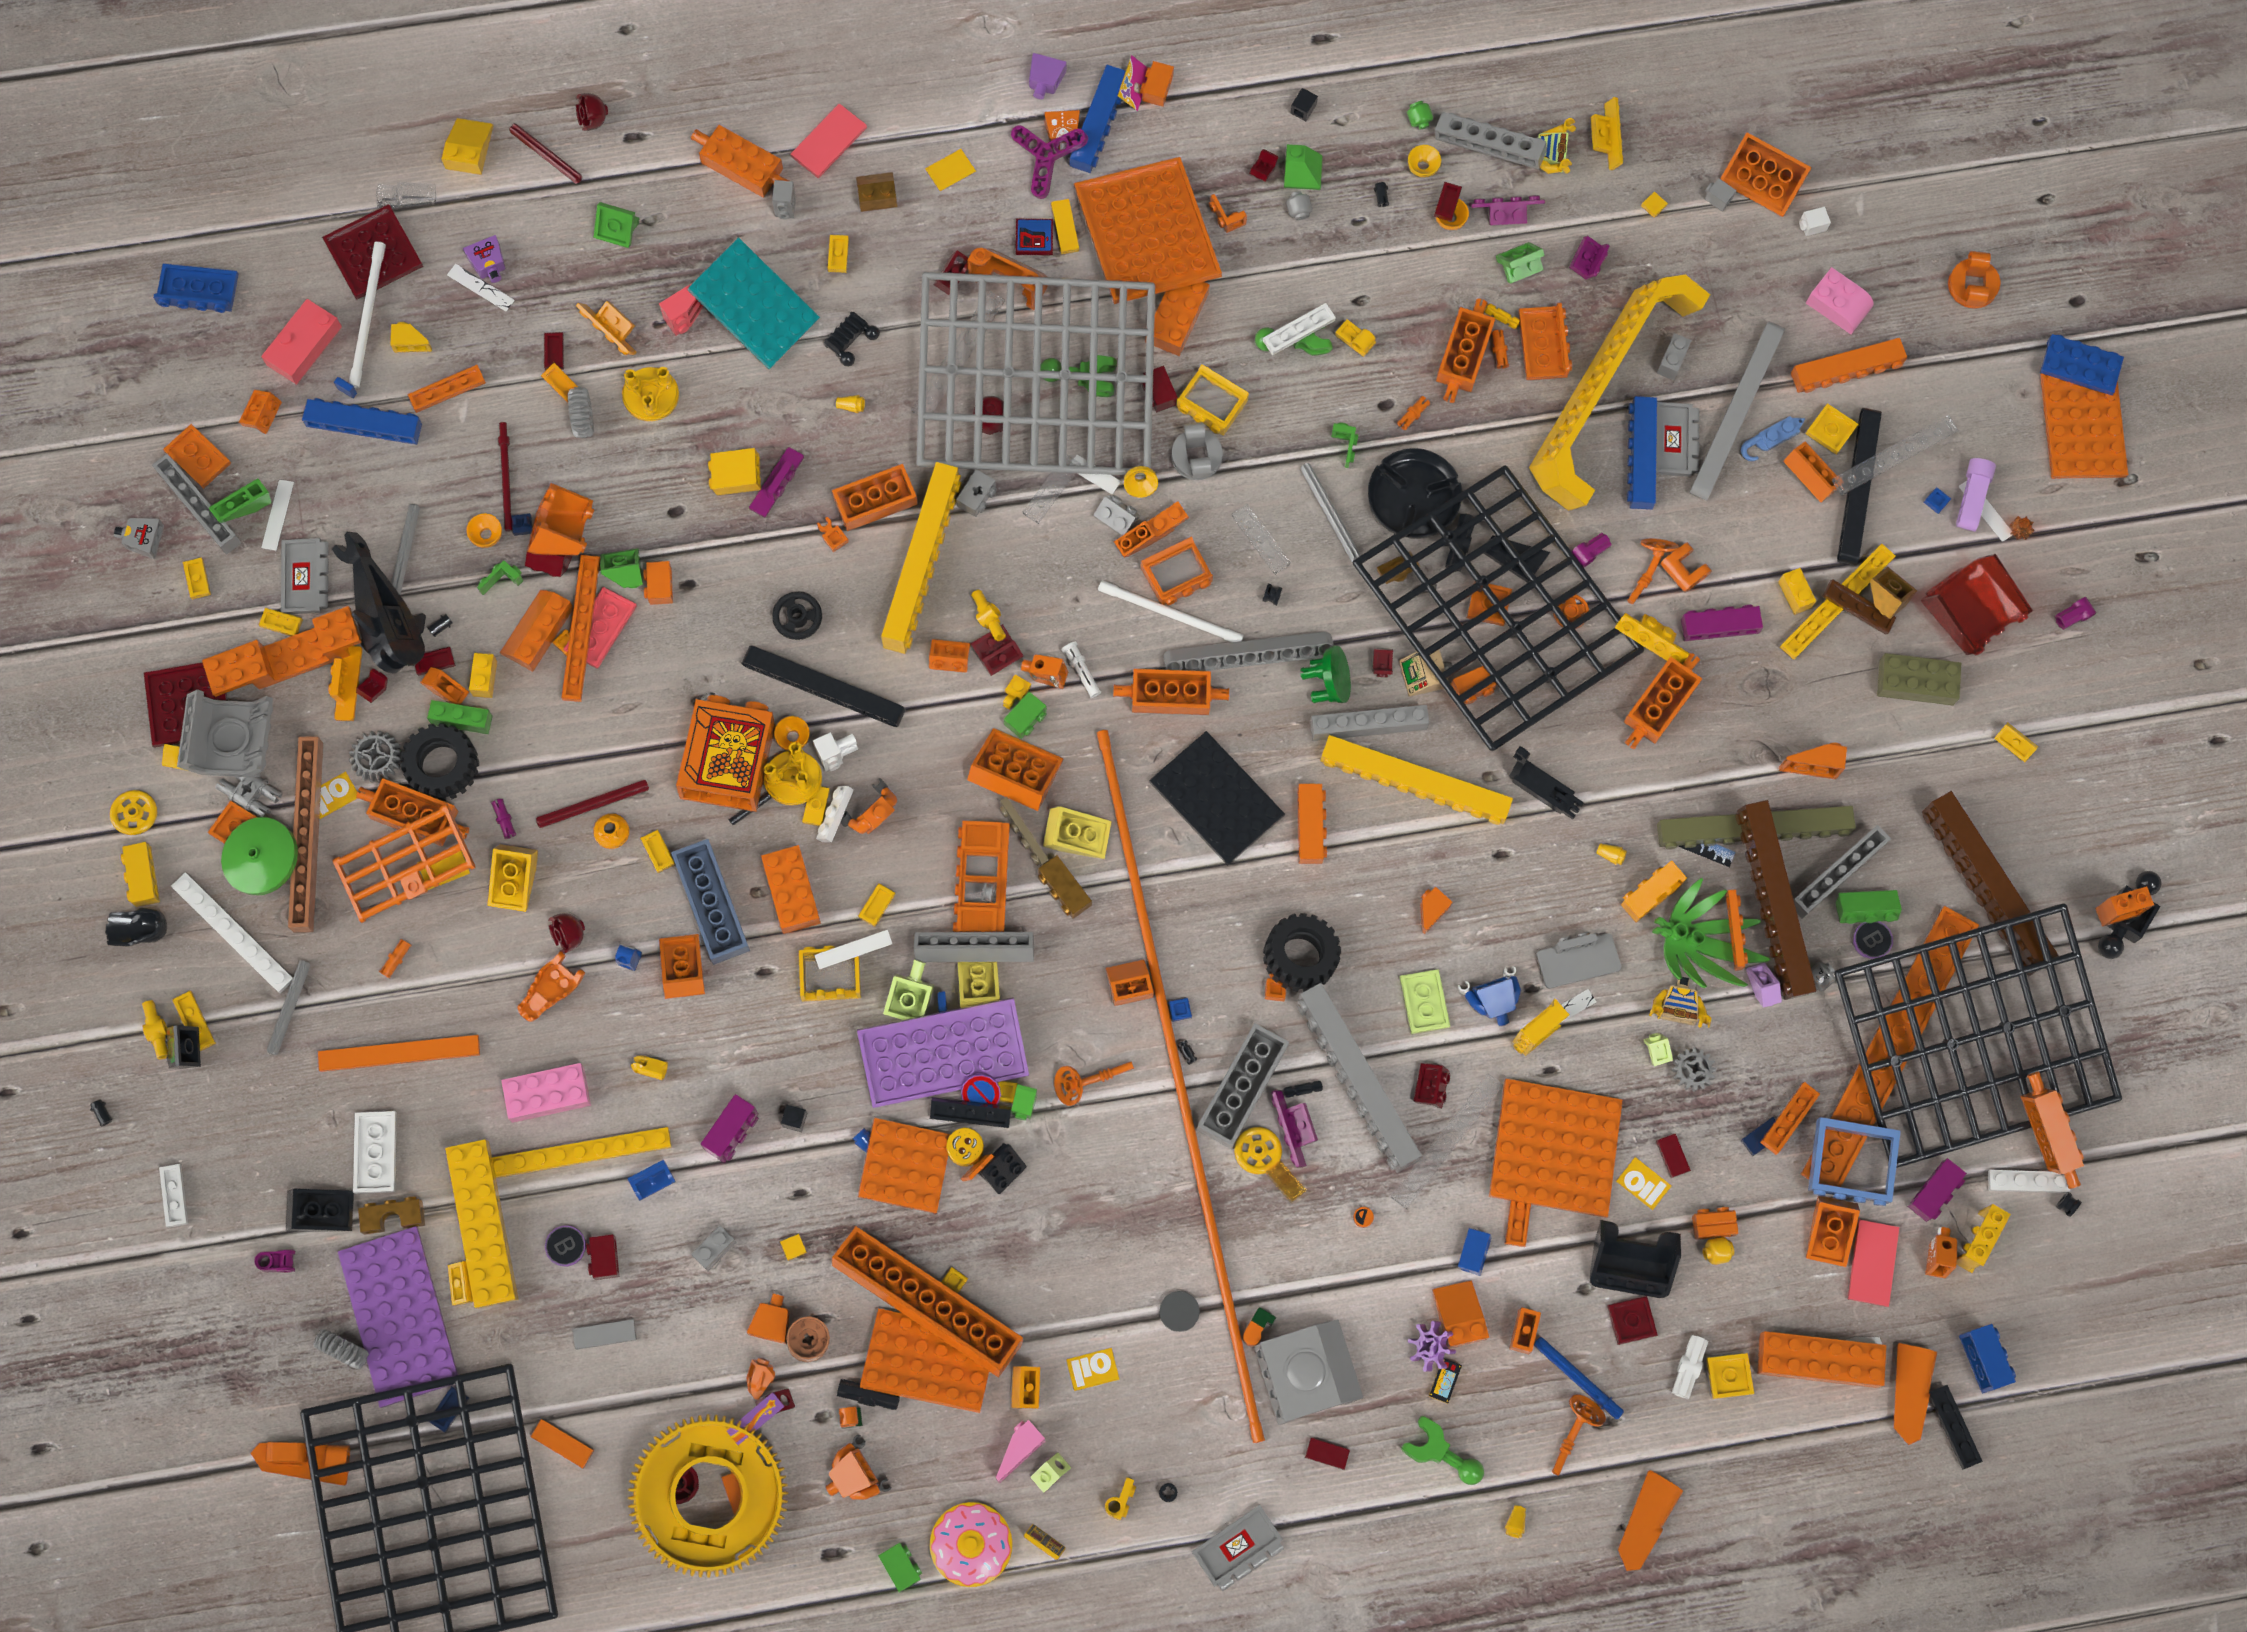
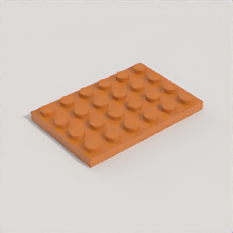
(2083, 431)
(920, 1366)

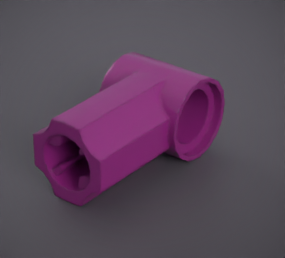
(1587, 552)
(2079, 611)

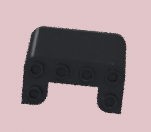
(1634, 1265)

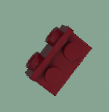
(1432, 1085)

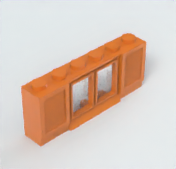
(982, 861)

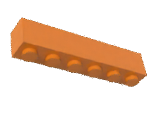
(1849, 365)

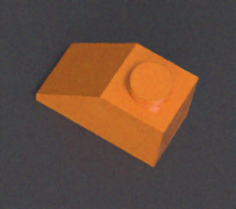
(444, 686)
(1433, 907)

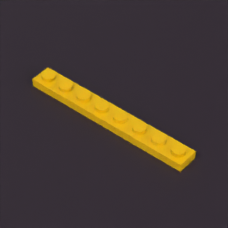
(1829, 611)

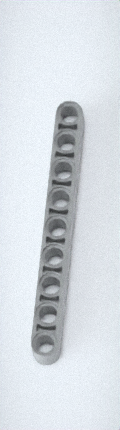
(1249, 652)

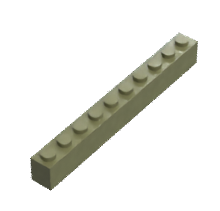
(1725, 830)

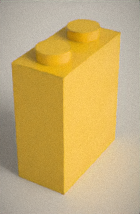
(735, 471)

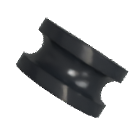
(1173, 1496)

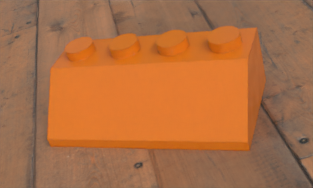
(537, 629)

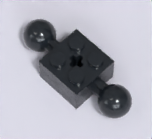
(2133, 929)

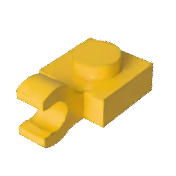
(1016, 690)

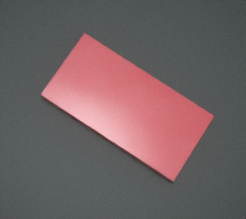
(828, 140)
(609, 619)
(1873, 1263)

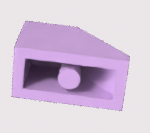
(1764, 985)

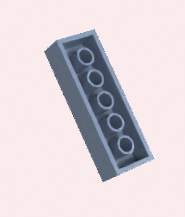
(710, 901)

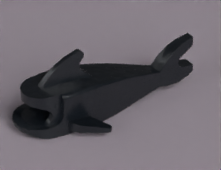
(382, 616)

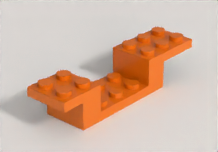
(285, 658)

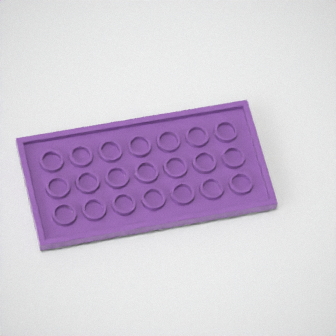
(942, 1051)
(397, 1313)

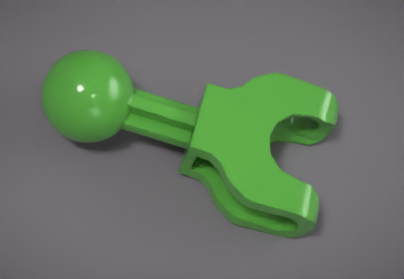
(1310, 344)
(1104, 364)
(1436, 1449)

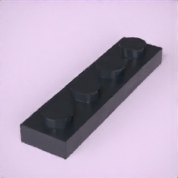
(970, 1112)
(1955, 1427)

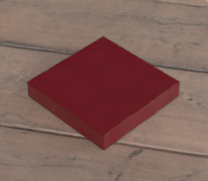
(1632, 1320)

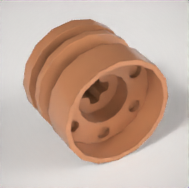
(813, 1328)

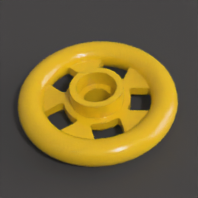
(142, 825)
(1246, 1137)

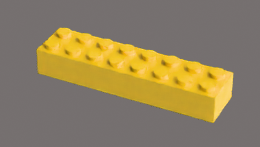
(481, 1224)

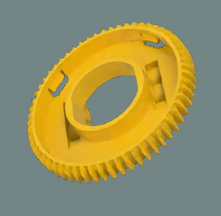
(696, 1546)

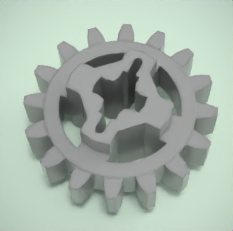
(1686, 1067)

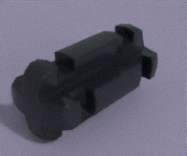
(1187, 1052)

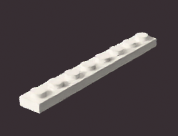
(232, 932)

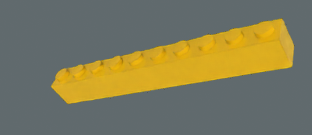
(1416, 779)

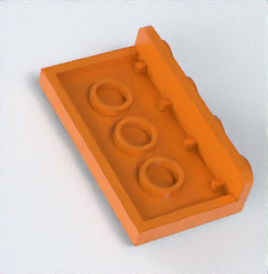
(1545, 342)

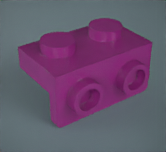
(1589, 258)

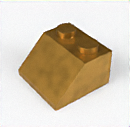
(876, 192)
(1890, 592)

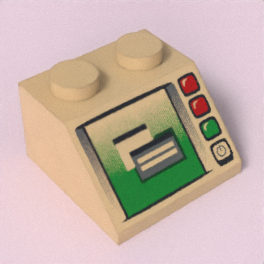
(1418, 676)

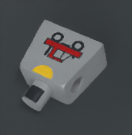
(141, 535)

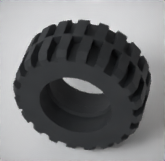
(431, 739)
(1312, 931)

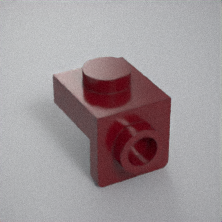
(1264, 165)
(1382, 662)
(373, 686)

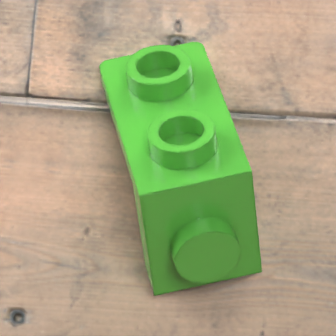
(1346, 432)
(498, 571)

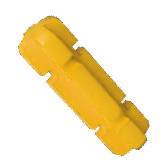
(1502, 316)

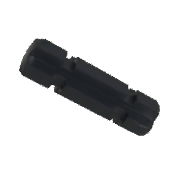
(1302, 1089)

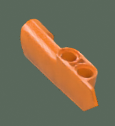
(1912, 1389)
(292, 1459)
(1646, 1522)

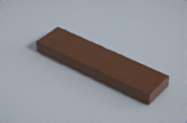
(1857, 606)

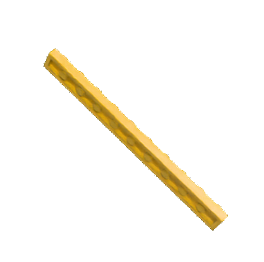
(582, 1152)

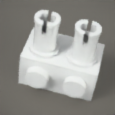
(832, 751)

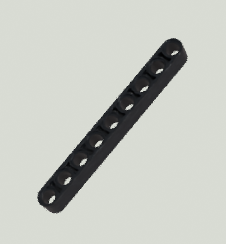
(1858, 498)
(823, 686)

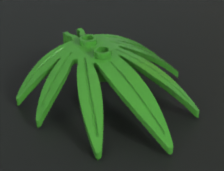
(1690, 939)

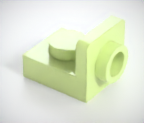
(1658, 1049)

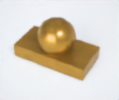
(1384, 568)

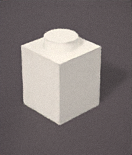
(1814, 221)

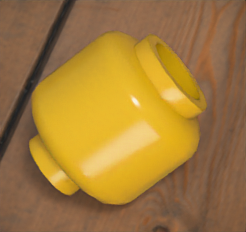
(1718, 1250)

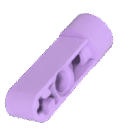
(1979, 475)

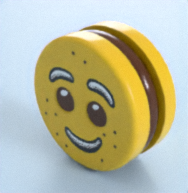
(965, 1147)

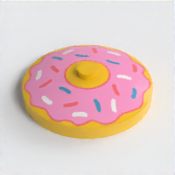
(971, 1544)

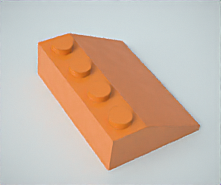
(1765, 174)
(1014, 769)

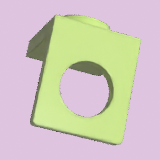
(1049, 1472)

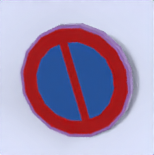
(981, 1089)

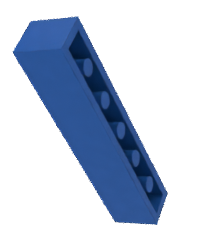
(1098, 119)
(362, 421)
(1643, 453)

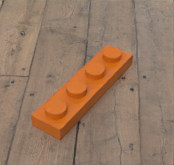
(446, 388)
(1735, 922)
(1790, 1118)

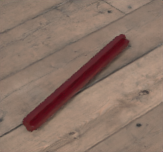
(592, 803)

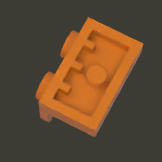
(260, 411)
(949, 655)

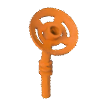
(1658, 548)
(1077, 1084)
(1583, 1416)

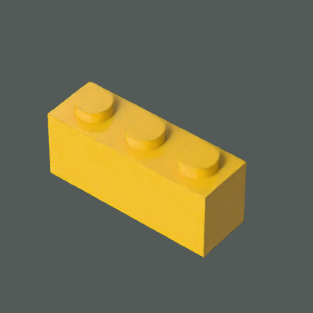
(140, 874)

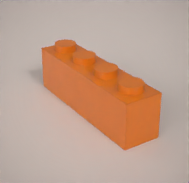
(1311, 824)

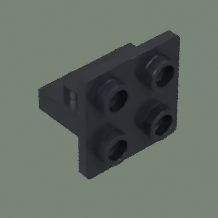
(1002, 1168)

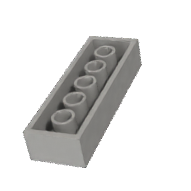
(1242, 1086)

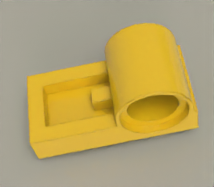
(1357, 339)
(1127, 1491)

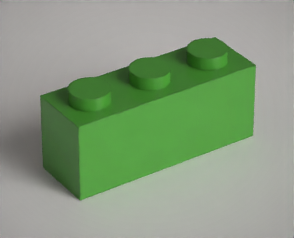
(460, 716)
(1868, 906)

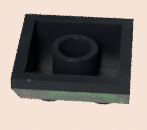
(183, 1047)

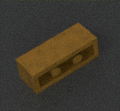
(1064, 887)

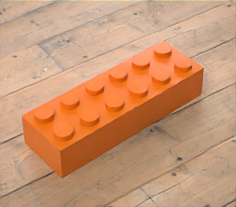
(1821, 1359)

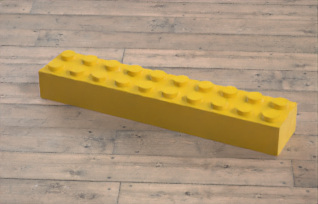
(920, 558)

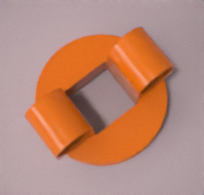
(1976, 266)

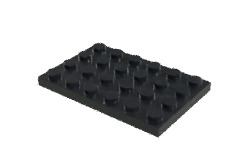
(1217, 798)

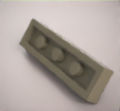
(1019, 826)

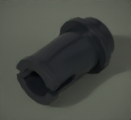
(1381, 193)
(440, 625)
(101, 1112)

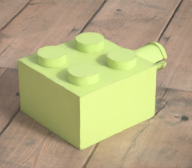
(909, 995)

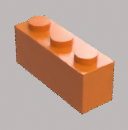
(1811, 471)

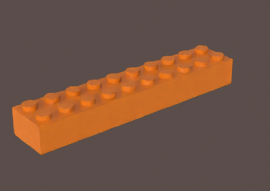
(927, 1301)

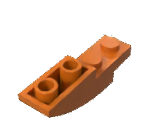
(1151, 531)

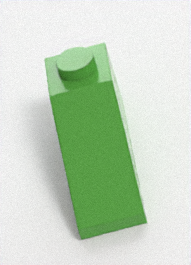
(242, 502)

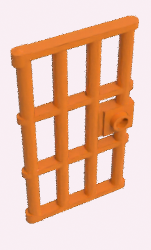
(410, 878)

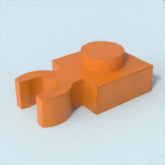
(833, 536)
(1273, 990)

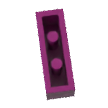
(1937, 1190)

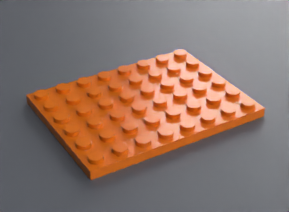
(1148, 228)

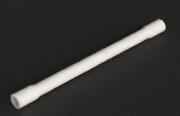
(377, 258)
(1115, 591)

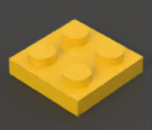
(1831, 429)
(1730, 1376)

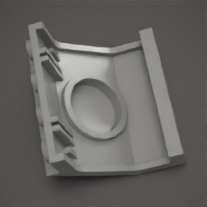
(224, 736)
(1308, 1371)

